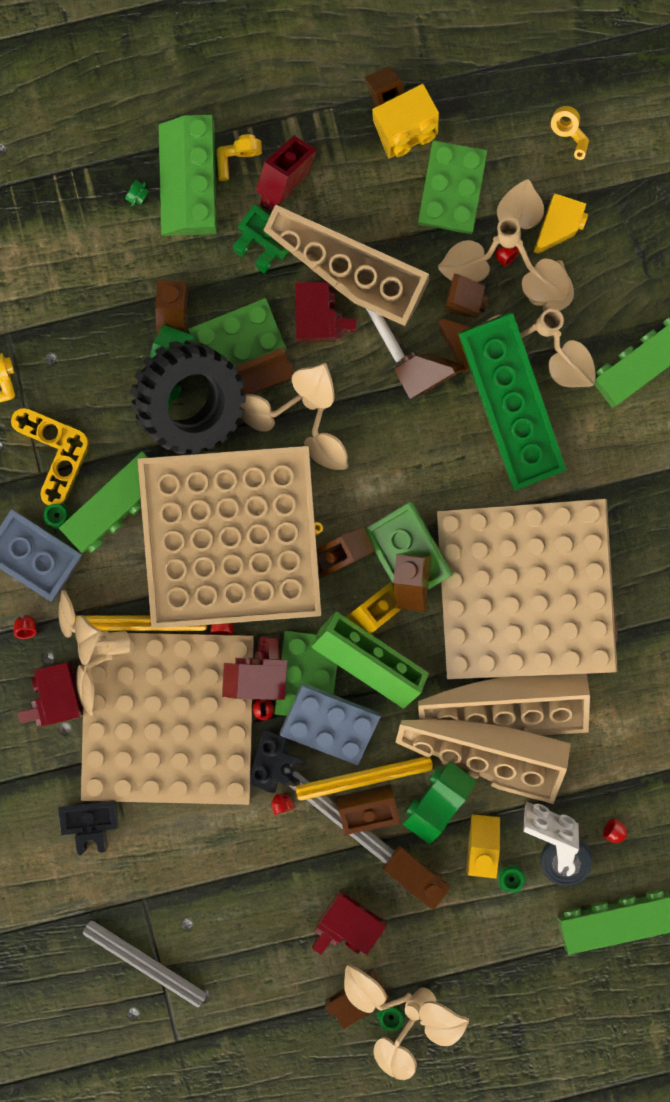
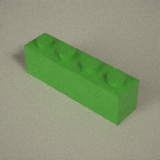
(635, 367)
(105, 509)
(370, 660)
(616, 922)

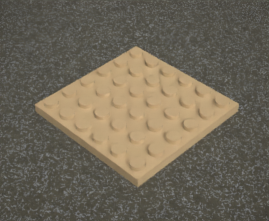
(229, 537)
(528, 590)
(164, 723)

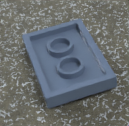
(35, 556)
(330, 724)

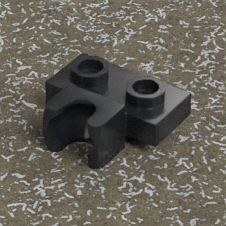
(274, 763)
(89, 822)

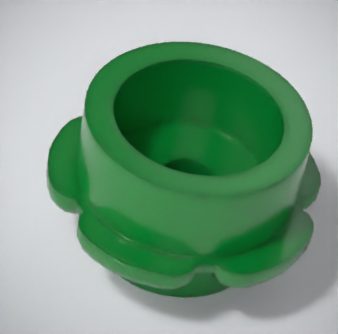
(136, 193)
(50, 511)
(511, 886)
(391, 1024)

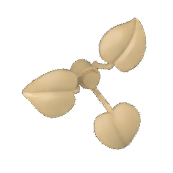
(516, 210)
(573, 363)
(316, 391)
(87, 638)
(440, 1022)

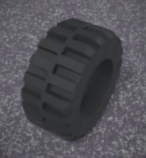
(214, 418)

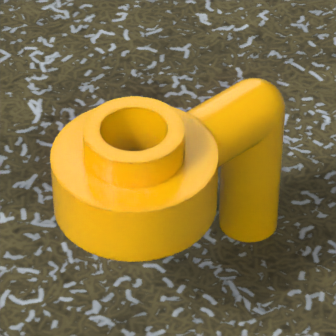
(570, 128)
(244, 147)
(6, 369)

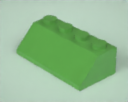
(188, 176)

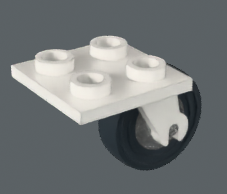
(565, 856)

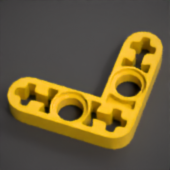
(61, 443)

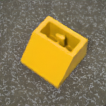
(406, 121)

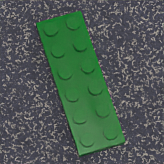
(512, 401)

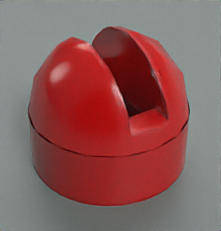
(506, 255)
(25, 627)
(222, 629)
(270, 709)
(282, 803)
(615, 831)

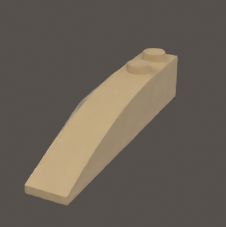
(351, 267)
(519, 702)
(504, 755)

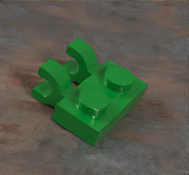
(253, 230)

